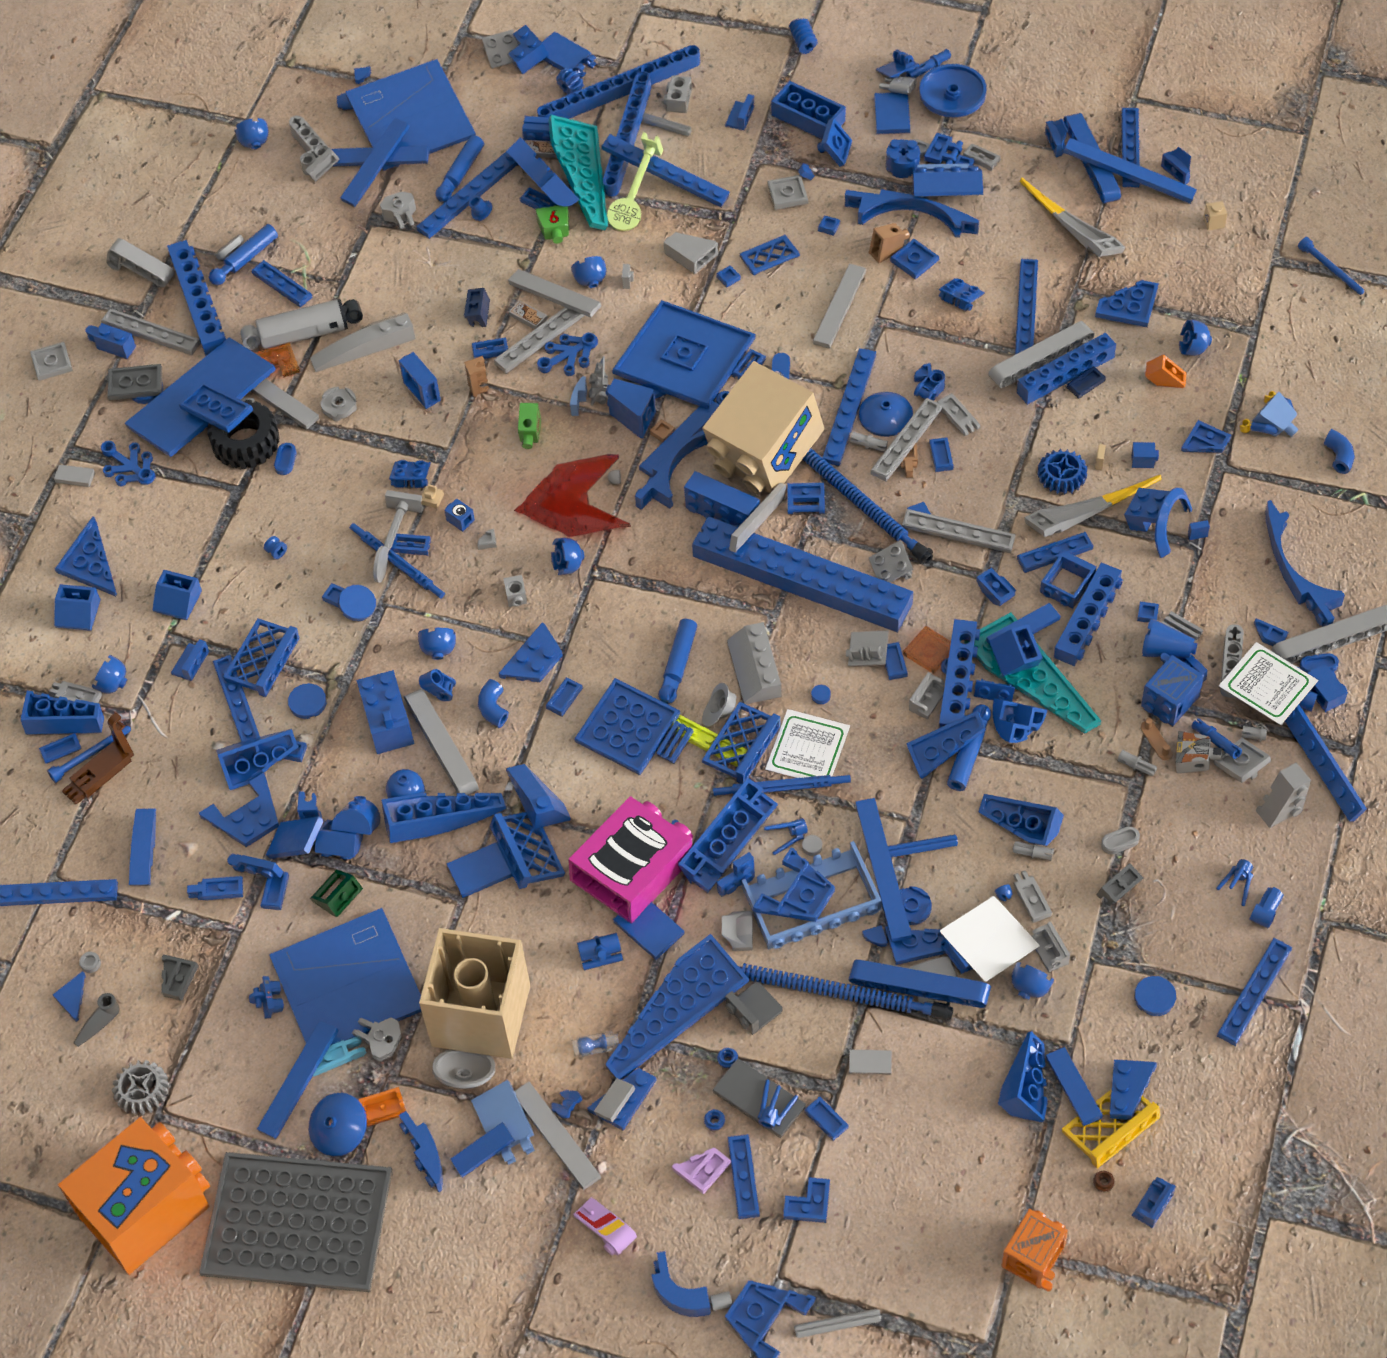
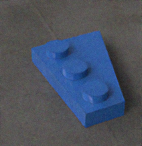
(643, 1083)
(1128, 1085)

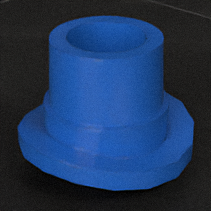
(480, 208)

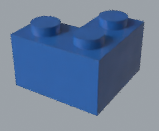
(529, 51)

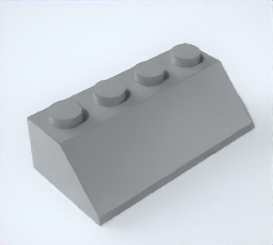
(754, 664)

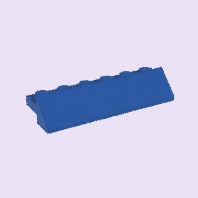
(727, 835)

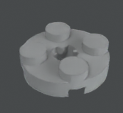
(342, 410)

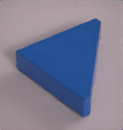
(71, 995)

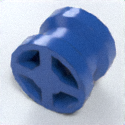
(275, 547)

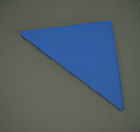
(88, 561)

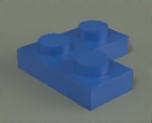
(742, 869)
(809, 1208)

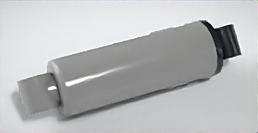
(301, 324)

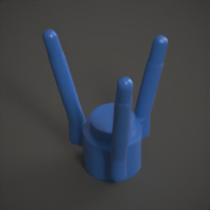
(795, 828)
(1241, 872)
(769, 1116)

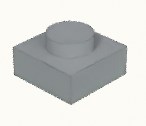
(627, 276)

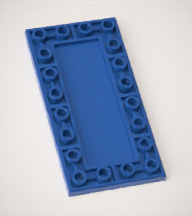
(227, 368)

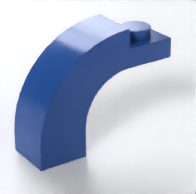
(678, 1299)

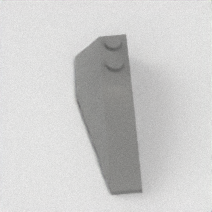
(366, 341)

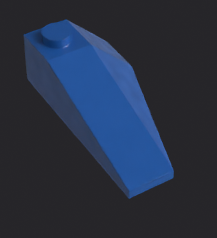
(253, 757)
(1023, 1087)

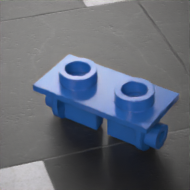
(991, 690)

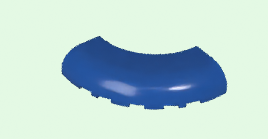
(538, 171)

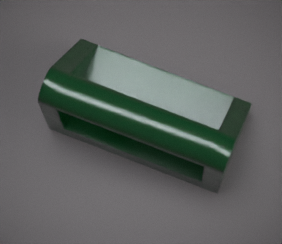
(340, 896)

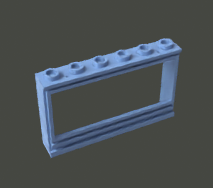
(827, 867)

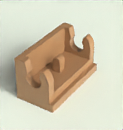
(476, 375)

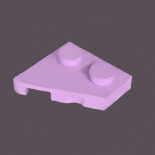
(703, 1169)

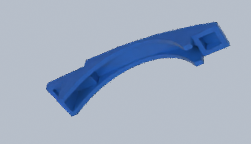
(875, 204)
(659, 485)
(1317, 598)

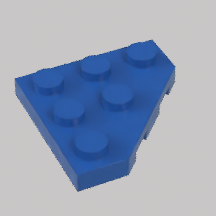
(1129, 304)

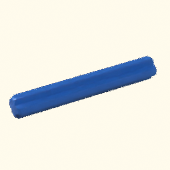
(923, 845)

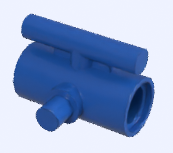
(600, 951)

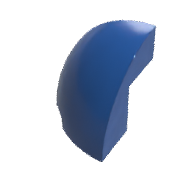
(1016, 720)

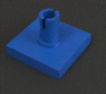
(835, 142)

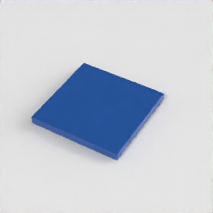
(627, 726)

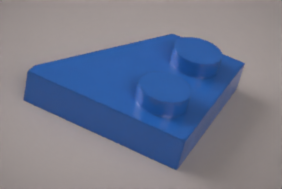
(1206, 439)

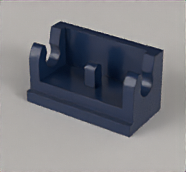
(477, 306)

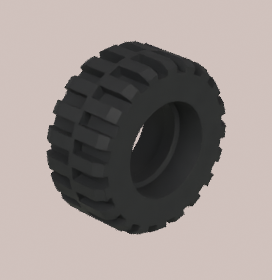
(250, 450)

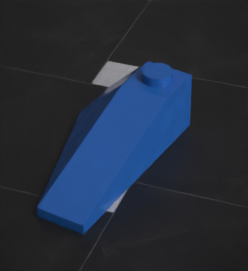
(537, 799)
(1027, 820)

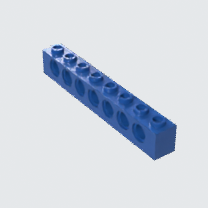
(195, 296)

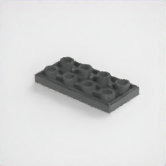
(744, 1090)

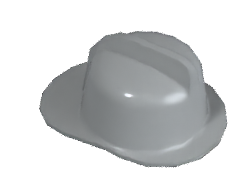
(719, 706)

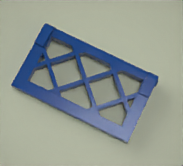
(773, 244)

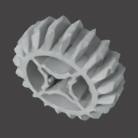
(144, 1076)

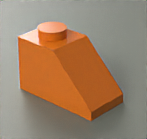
(1165, 373)

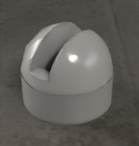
(614, 477)

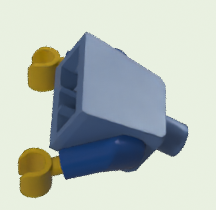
(1273, 417)

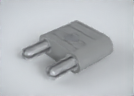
(900, 85)

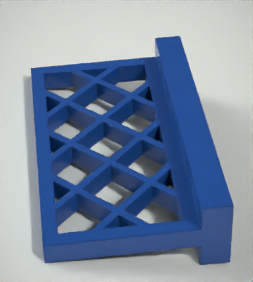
(274, 665)
(757, 747)
(513, 856)

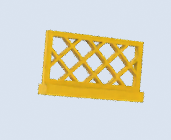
(1120, 1138)

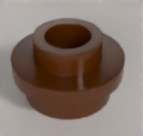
(1103, 1175)

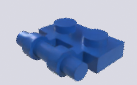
(938, 150)

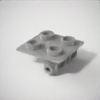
(498, 47)
(599, 384)
(892, 563)
(867, 648)

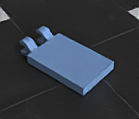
(500, 1106)

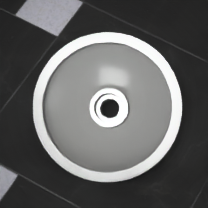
(463, 1069)

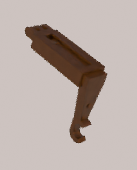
(102, 766)

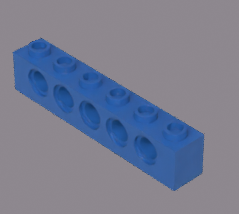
(1066, 368)
(1104, 576)
(961, 631)

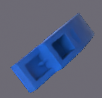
(426, 1151)

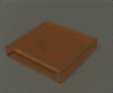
(928, 649)

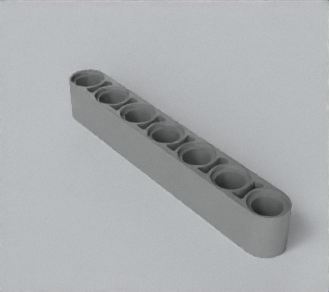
(1040, 354)
(1333, 635)
(441, 742)

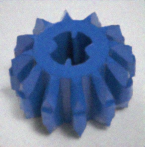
(569, 81)

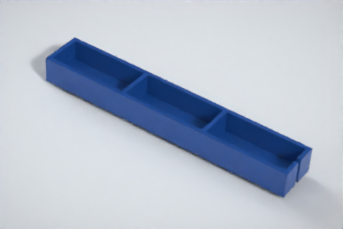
(805, 575)

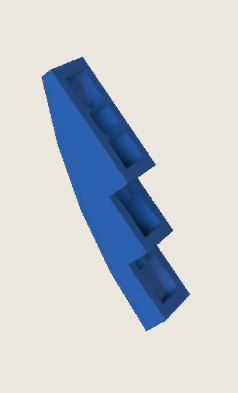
(142, 847)

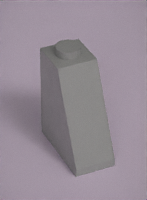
(690, 250)

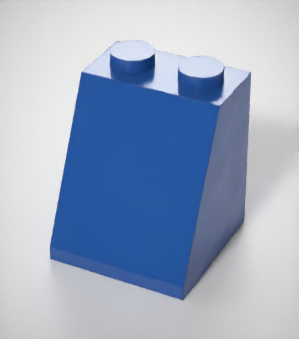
(631, 405)

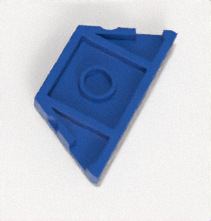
(534, 657)

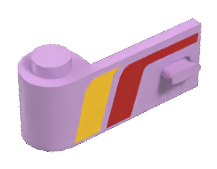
(605, 1224)

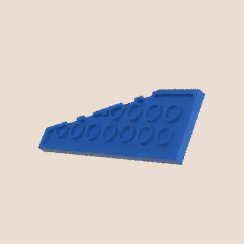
(688, 993)

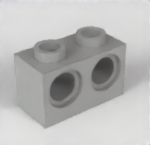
(678, 94)

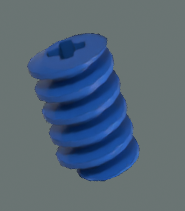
(803, 35)

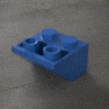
(176, 594)
(76, 607)
(1016, 650)

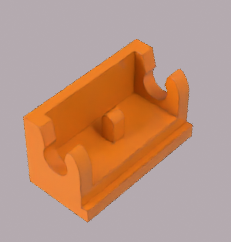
(383, 1106)

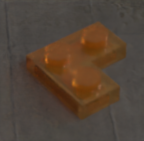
(281, 356)

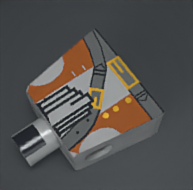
(1195, 752)

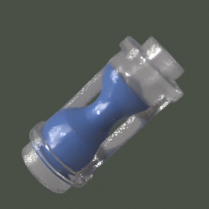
(585, 1045)

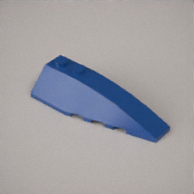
(425, 816)

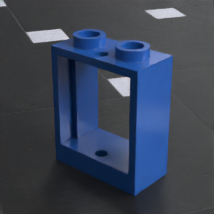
(419, 380)
(1074, 565)

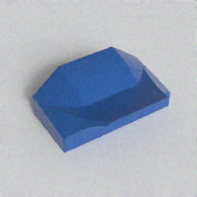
(1056, 133)
(1177, 164)
(995, 587)

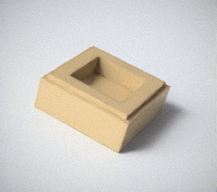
(1100, 457)

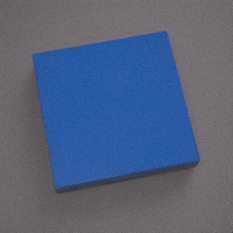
(914, 258)

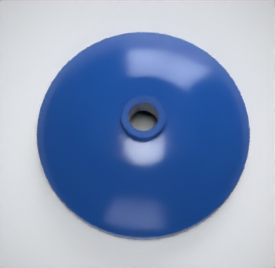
(885, 420)
(347, 1124)

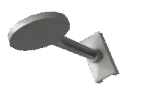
(402, 503)

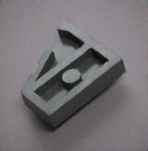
(177, 976)

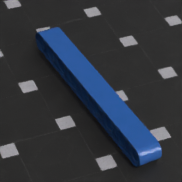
(628, 131)

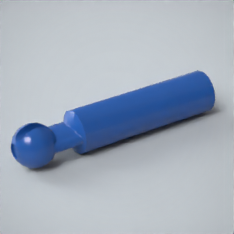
(459, 168)
(244, 254)
(677, 660)
(967, 755)

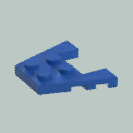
(249, 821)
(805, 896)
(758, 1309)

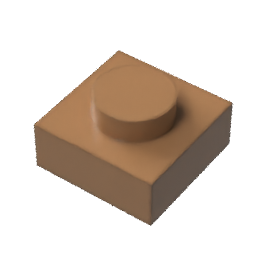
(662, 430)

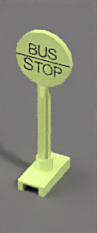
(625, 212)

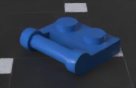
(806, 493)

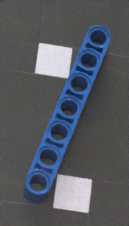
(1102, 179)
(919, 983)

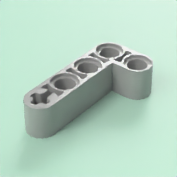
(308, 140)
(140, 262)
(1229, 659)

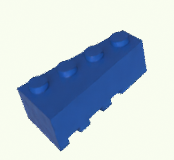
(60, 716)

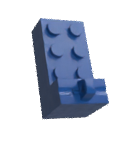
(385, 712)

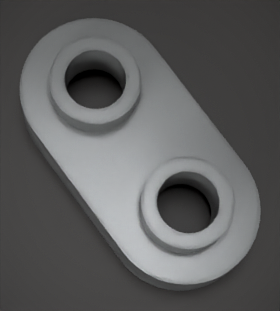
(233, 244)

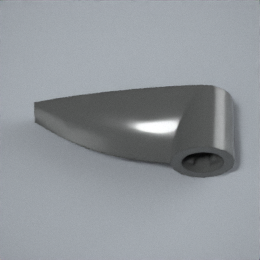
(99, 1018)

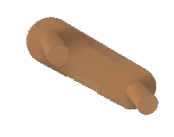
(1156, 740)

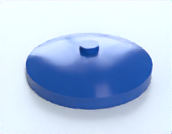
(952, 90)

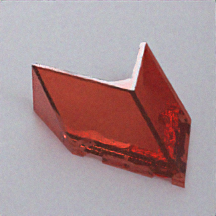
(563, 500)

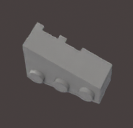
(1287, 796)

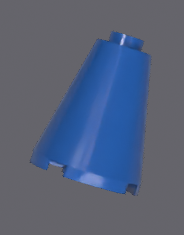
(1167, 640)

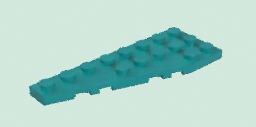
(580, 158)
(1040, 683)

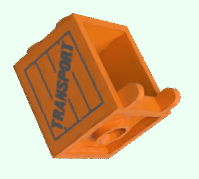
(1035, 1249)

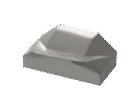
(739, 930)

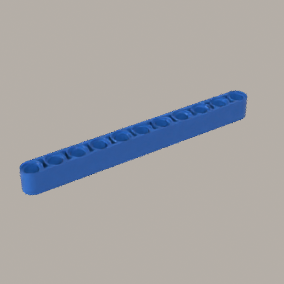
(621, 84)

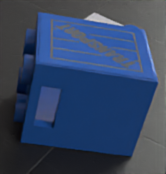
(1172, 690)

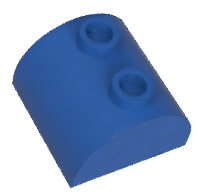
(357, 817)

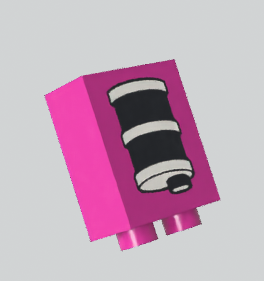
(630, 858)

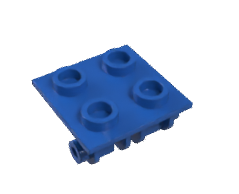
(901, 64)
(960, 293)
(412, 471)

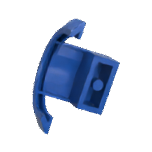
(1154, 507)

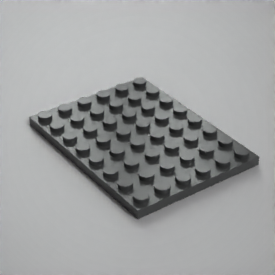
(296, 1222)

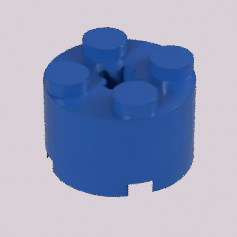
(902, 157)

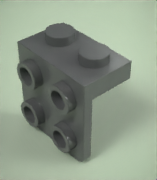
(753, 1007)

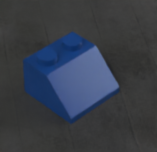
(337, 842)

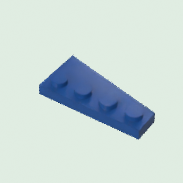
(941, 744)

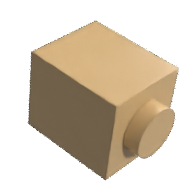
(1215, 215)

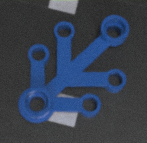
(586, 342)
(143, 476)

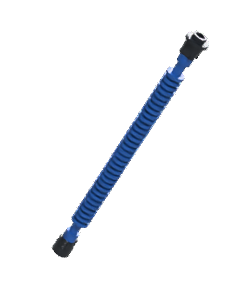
(866, 505)
(936, 1009)

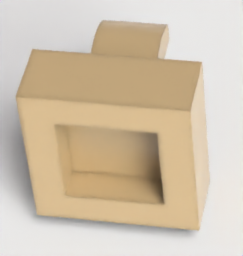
(432, 496)

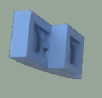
(579, 395)

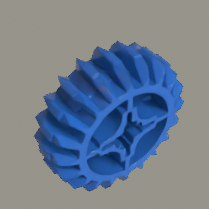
(1072, 477)

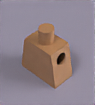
(887, 241)

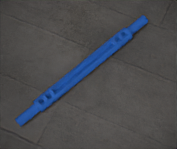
(399, 562)
(788, 784)

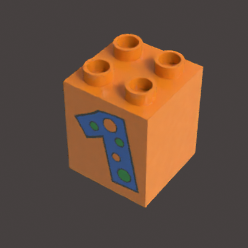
(137, 1193)

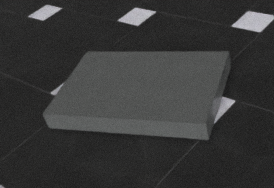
(134, 382)

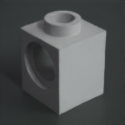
(512, 585)

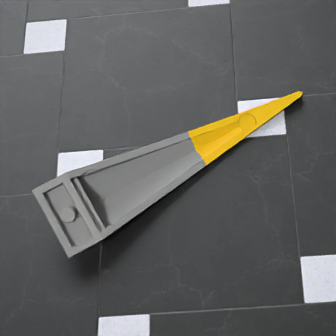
(1089, 236)
(1063, 517)

